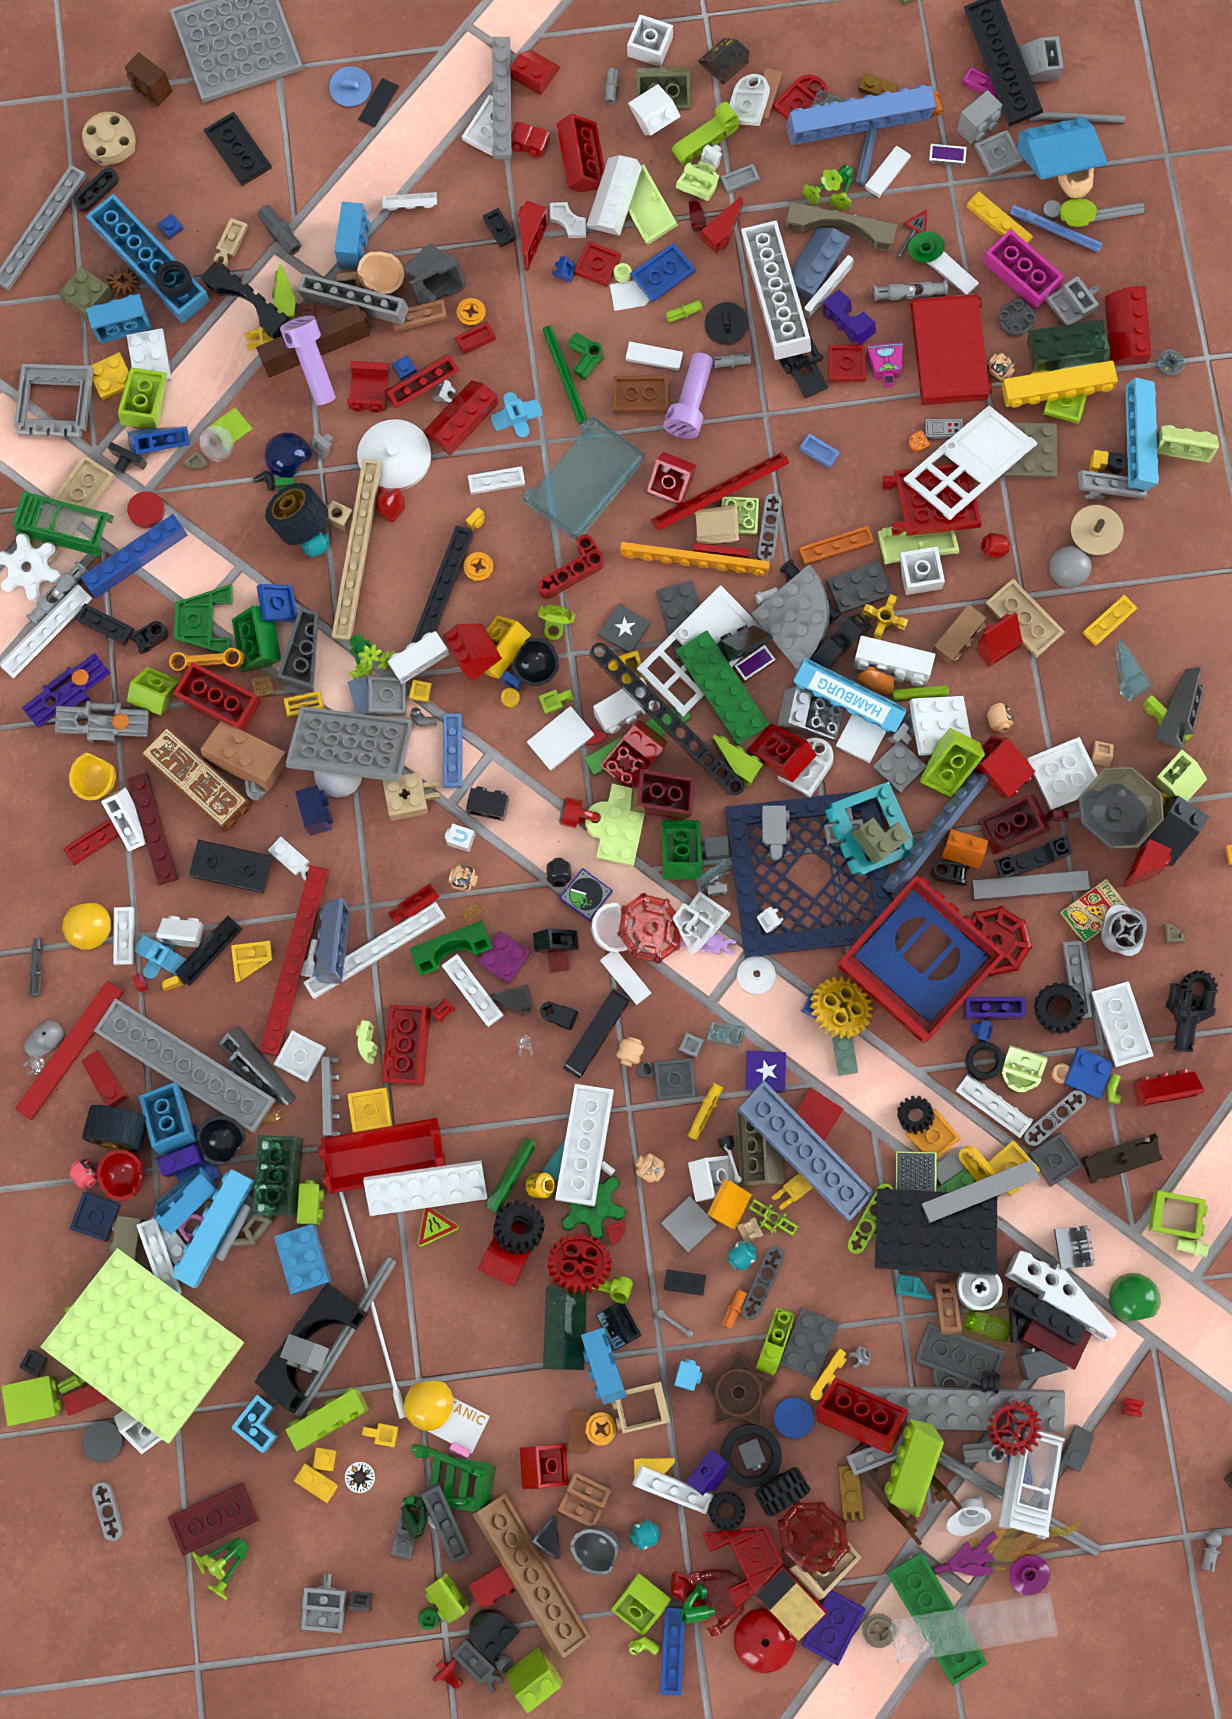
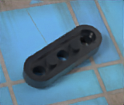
(100, 183)

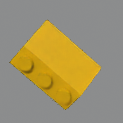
(508, 637)

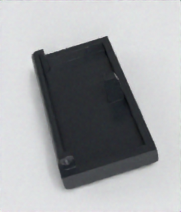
(230, 866)

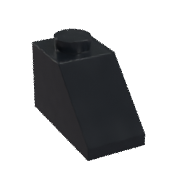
(555, 940)

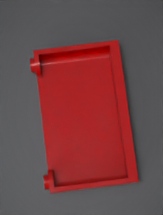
(950, 349)

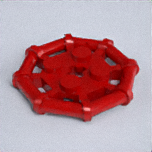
(1006, 935)

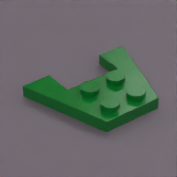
(195, 619)

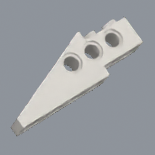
(1074, 1305)

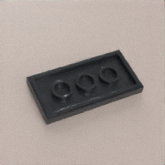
(237, 148)

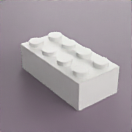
(894, 660)

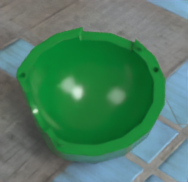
(1134, 1297)

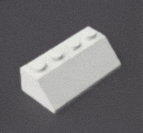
(614, 194)

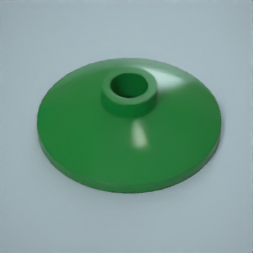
(926, 241)

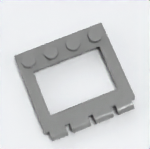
(53, 375)

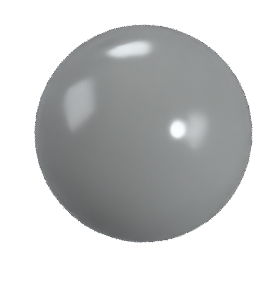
(1070, 566)

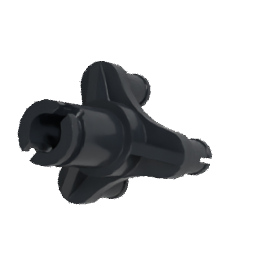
(1187, 1015)

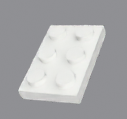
(149, 351)

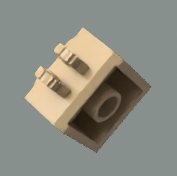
(417, 800)

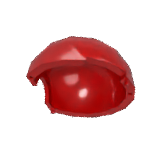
(121, 1174)

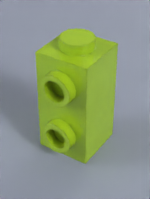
(310, 1203)

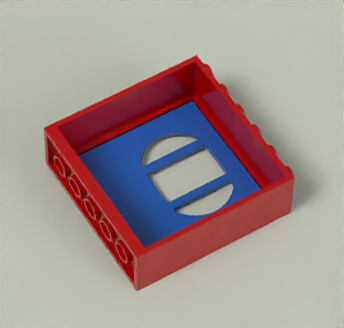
(915, 989)

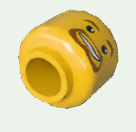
(540, 1185)

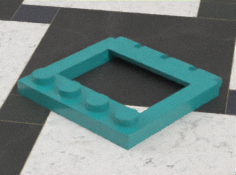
(843, 827)

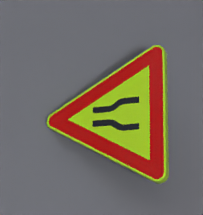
(434, 1227)

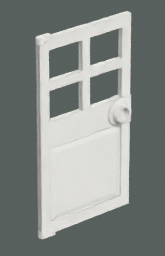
(981, 449)
(718, 616)

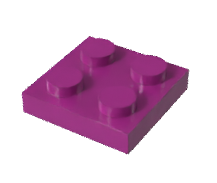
(504, 957)

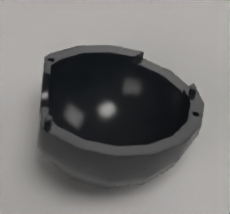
(535, 662)
(220, 1139)

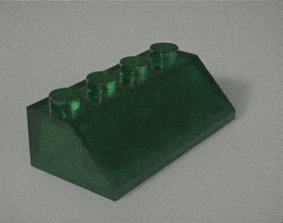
(277, 1176)
(563, 1329)

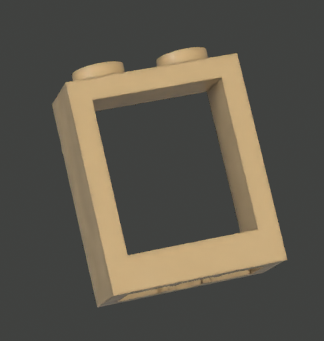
(621, 1422)

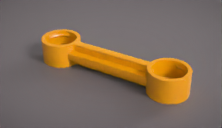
(207, 659)

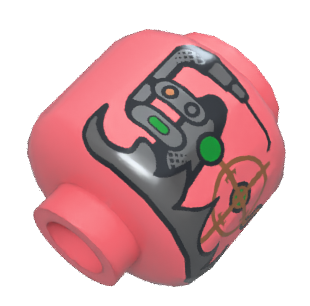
(83, 1173)

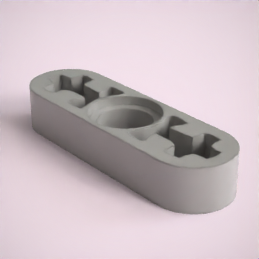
(97, 1498)

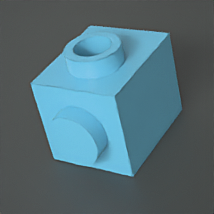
(687, 1375)

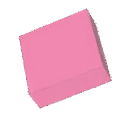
(459, 1451)

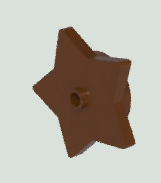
(753, 1387)

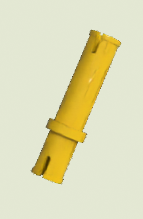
(707, 1106)

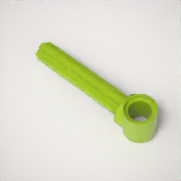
(618, 1289)

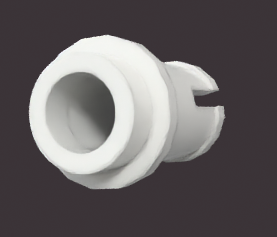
(761, 597)

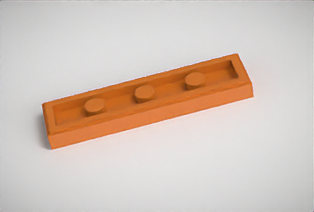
(836, 545)

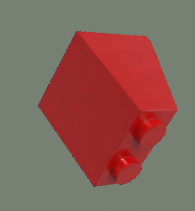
(1004, 766)

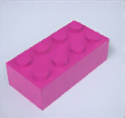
(1023, 269)

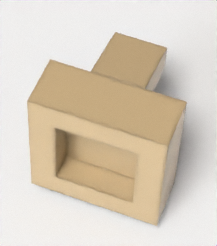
(750, 1230)

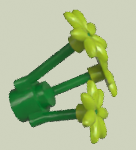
(361, 647)

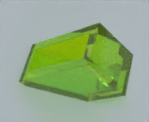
(987, 1325)

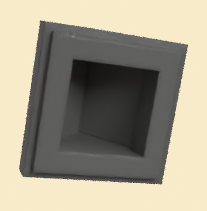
(360, 1601)

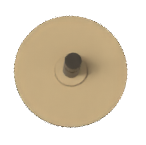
(1097, 530)

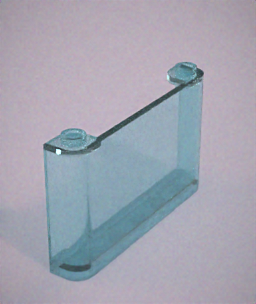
(585, 479)

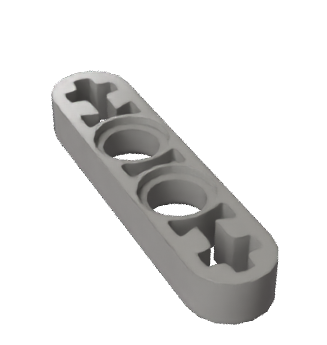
(769, 528)
(1054, 1118)

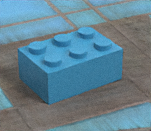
(351, 235)
(119, 318)
(167, 1118)
(302, 1259)

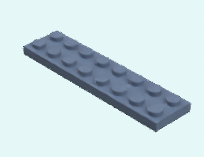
(805, 1151)

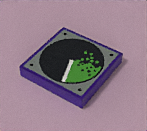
(586, 894)

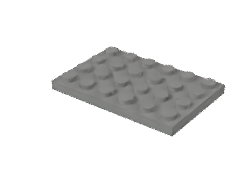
(349, 744)

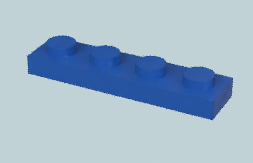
(672, 1652)

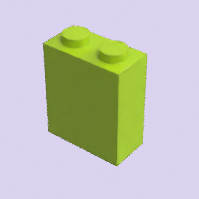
(31, 1400)

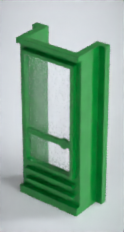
(60, 523)

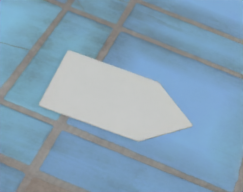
(627, 295)

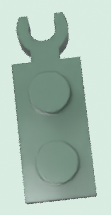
(844, 1055)

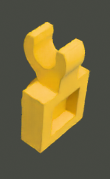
(384, 1434)

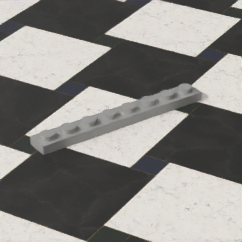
(501, 98)
(40, 226)

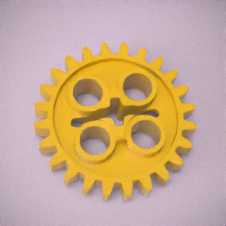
(826, 1014)

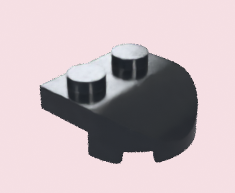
(491, 1632)

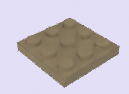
(1041, 459)

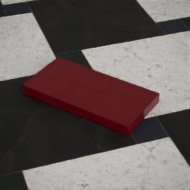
(212, 1519)

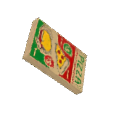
(1088, 912)

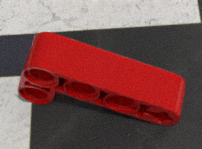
(567, 570)

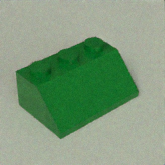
(255, 639)

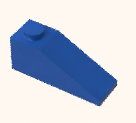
(157, 439)

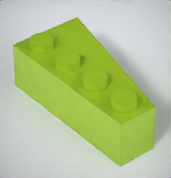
(327, 1419)

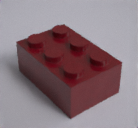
(662, 794)

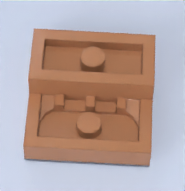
(584, 1500)

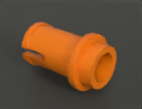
(939, 109)

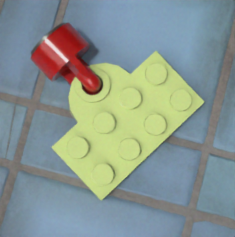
(610, 823)

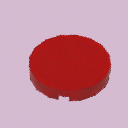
(145, 509)

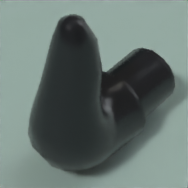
(268, 477)

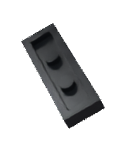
(104, 624)

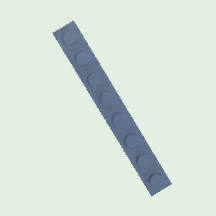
(935, 833)

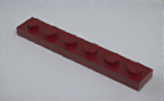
(152, 828)

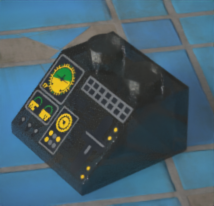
(725, 59)

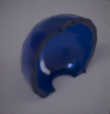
(286, 453)

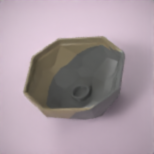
(1121, 808)

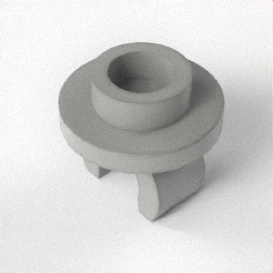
(862, 1355)

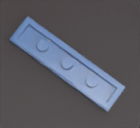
(452, 750)

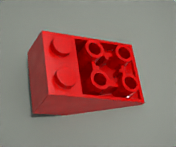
(1000, 639)
(633, 752)

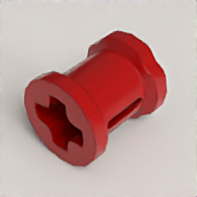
(444, 1003)

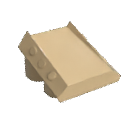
(717, 525)

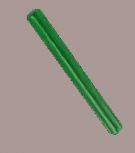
(564, 374)

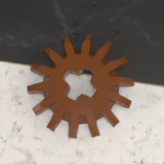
(118, 286)

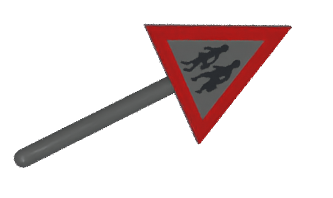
(917, 224)

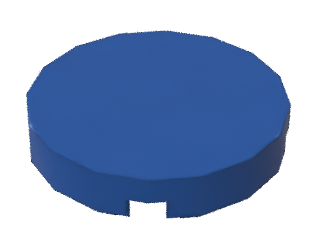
(793, 1417)

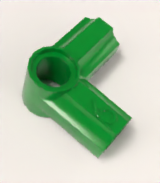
(585, 347)

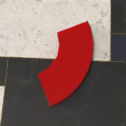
(682, 1589)

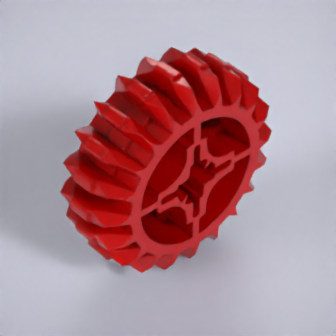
(1023, 1426)

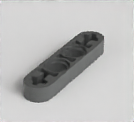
(765, 1284)

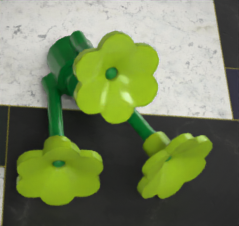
(831, 180)
(236, 1549)

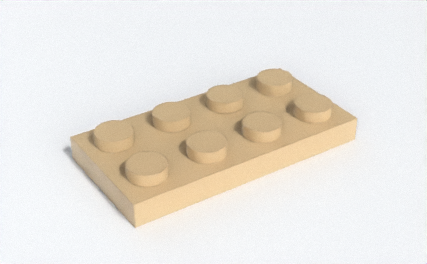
(1036, 626)

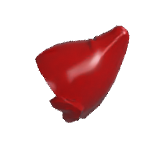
(390, 503)

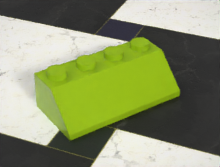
(914, 1466)

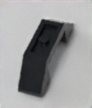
(1033, 859)

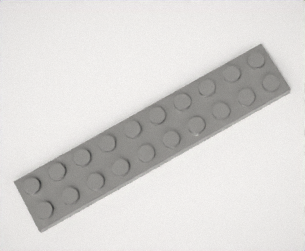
(184, 1065)
(970, 1407)

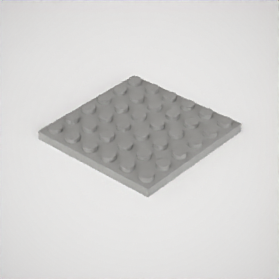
(235, 44)

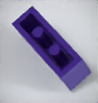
(994, 1008)

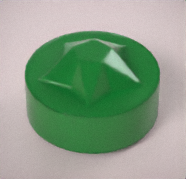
(428, 1618)

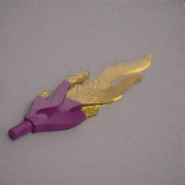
(995, 1548)

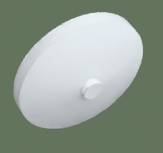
(402, 451)

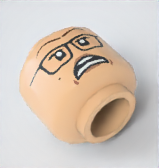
(650, 1168)

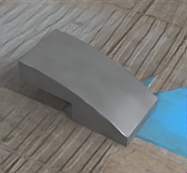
(403, 1544)

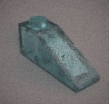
(1131, 677)

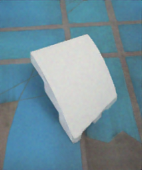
(699, 921)

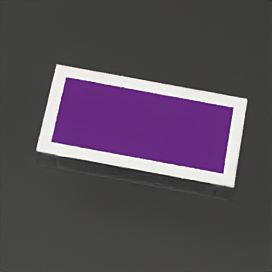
(947, 155)

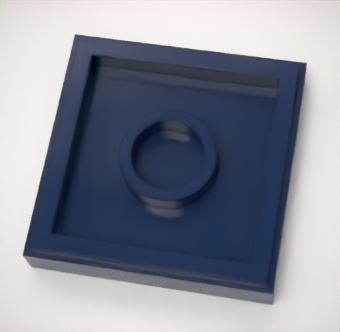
(95, 1216)

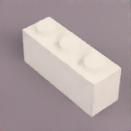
(418, 657)

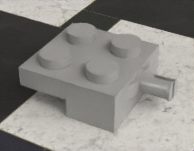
(1073, 301)
(324, 1607)

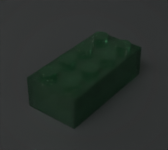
(1068, 346)

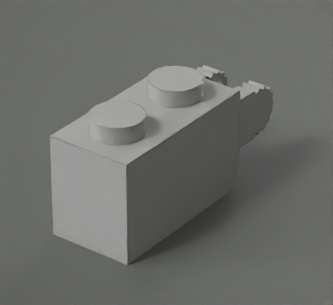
(774, 829)

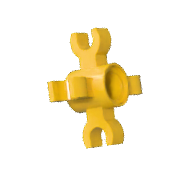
(898, 622)

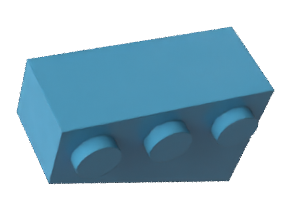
(183, 1200)
(603, 1366)

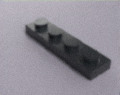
(208, 950)
(1045, 1315)

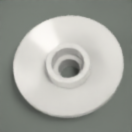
(753, 984)

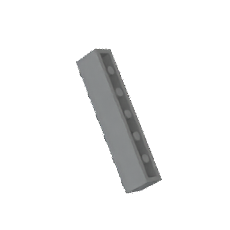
(346, 296)

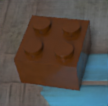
(148, 79)

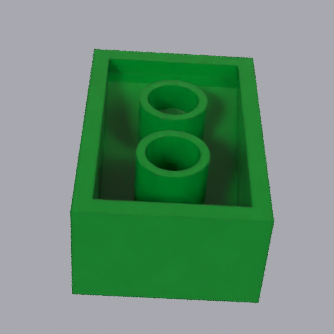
(681, 849)

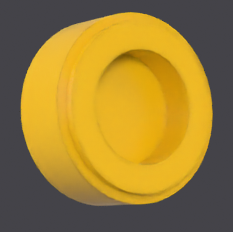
(510, 697)

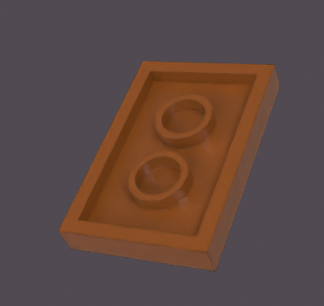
(640, 394)

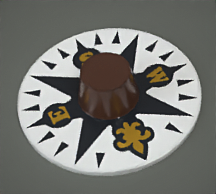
(359, 1477)

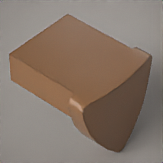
(349, 277)

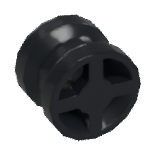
(990, 1382)

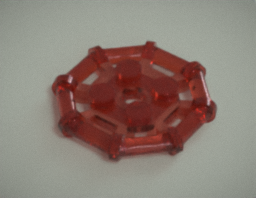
(642, 934)
(823, 1531)

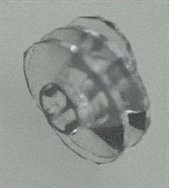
(208, 441)

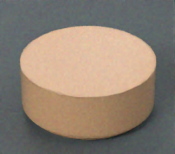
(1059, 1072)

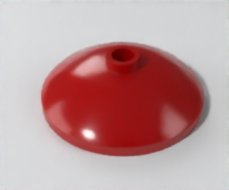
(748, 1637)

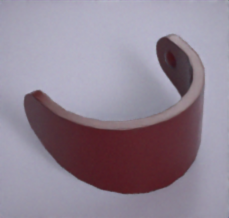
(697, 215)

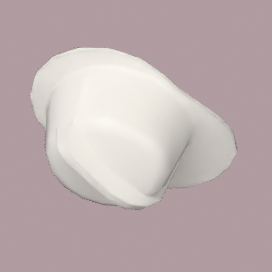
(969, 1517)

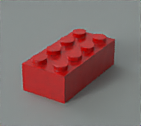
(216, 697)

